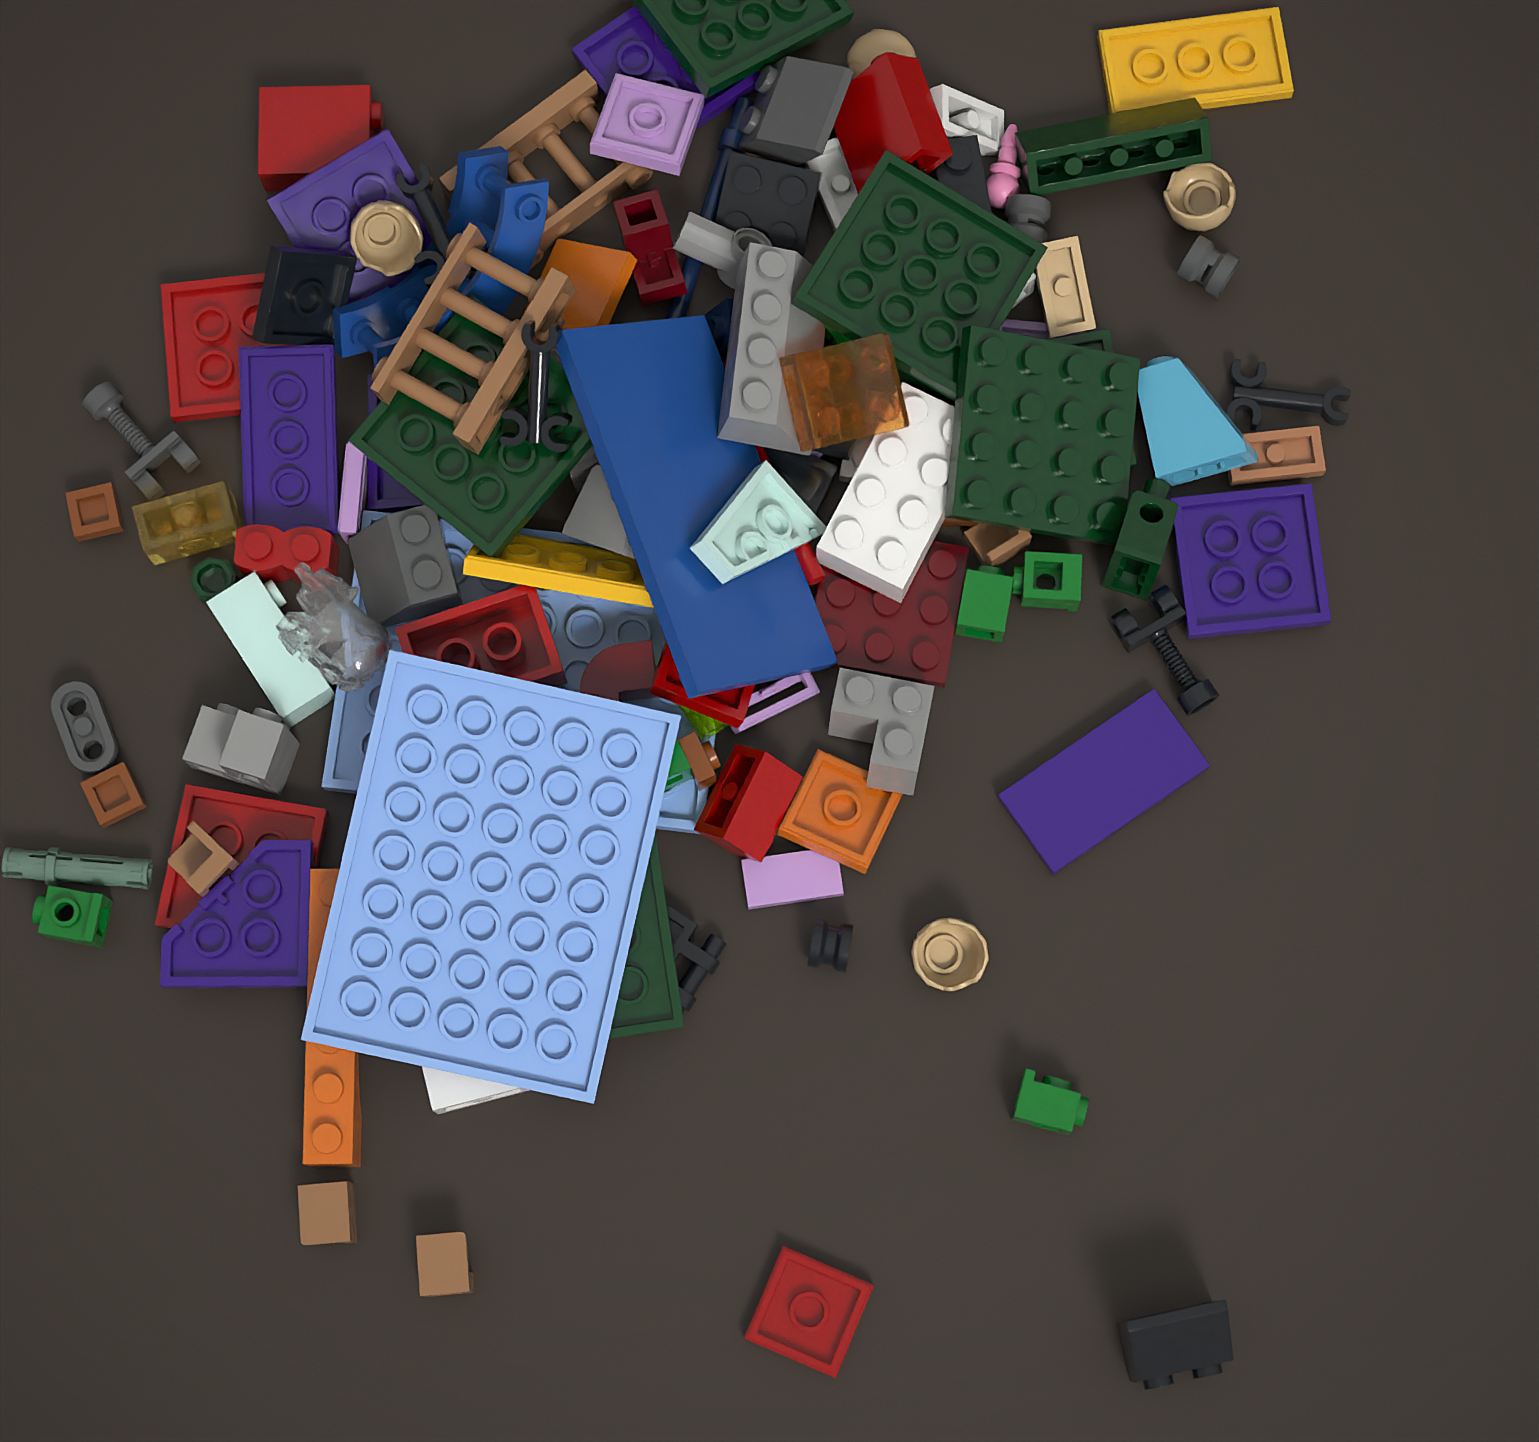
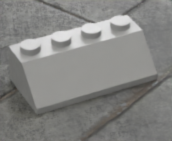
(762, 331)

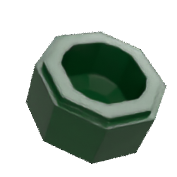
(212, 577)

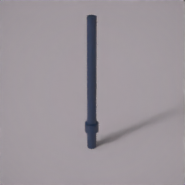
(728, 142)

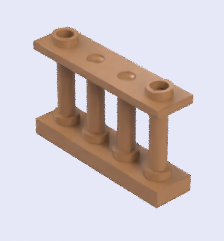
(541, 130)
(496, 378)

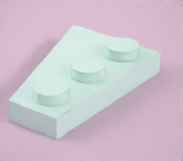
(756, 526)

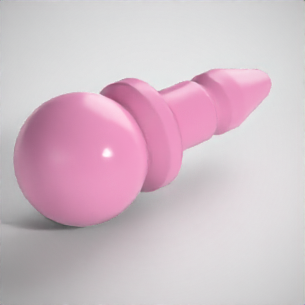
(1004, 173)

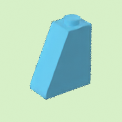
(1186, 425)

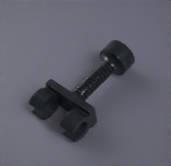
(1195, 693)

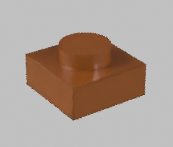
(94, 512)
(701, 760)
(113, 794)

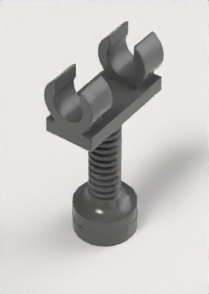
(105, 403)

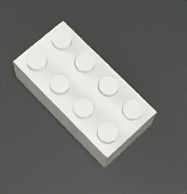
(894, 501)

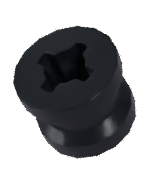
(830, 945)

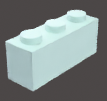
(250, 618)

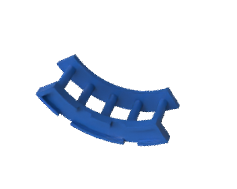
(480, 198)

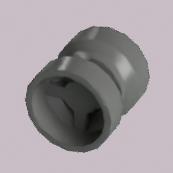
(1029, 215)
(1198, 261)

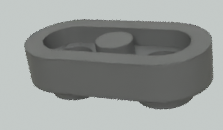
(85, 730)

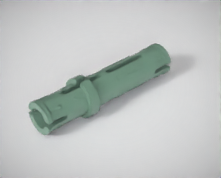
(59, 866)

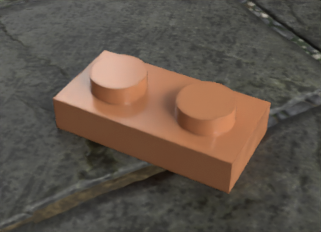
(1282, 456)

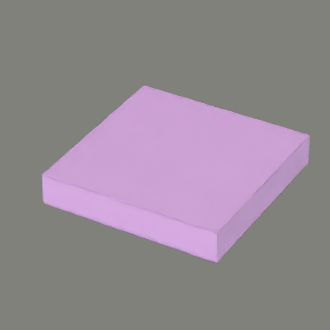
(647, 124)

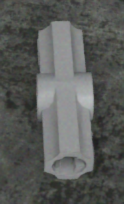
(716, 245)

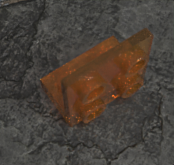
(844, 392)

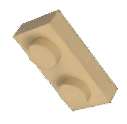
(1064, 288)

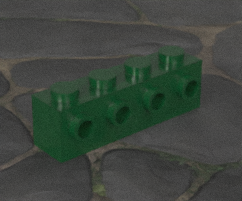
(1113, 146)

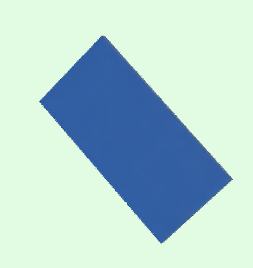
(653, 423)

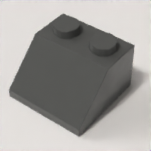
(794, 110)
(405, 567)

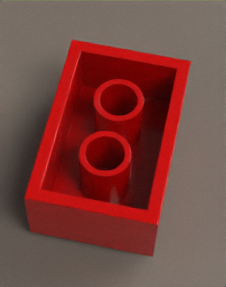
(492, 634)

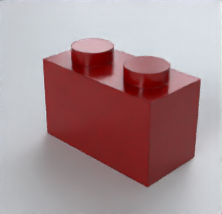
(748, 802)

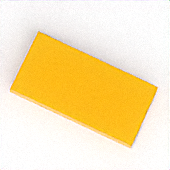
(1208, 57)
(563, 569)

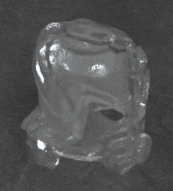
(334, 631)

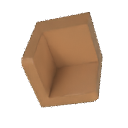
(996, 545)
(202, 860)
(327, 1213)
(443, 1264)

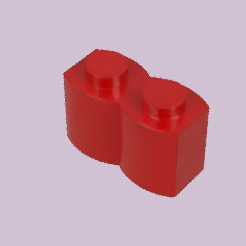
(276, 552)

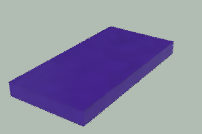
(289, 436)
(1103, 781)

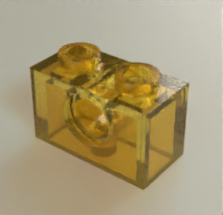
(187, 522)

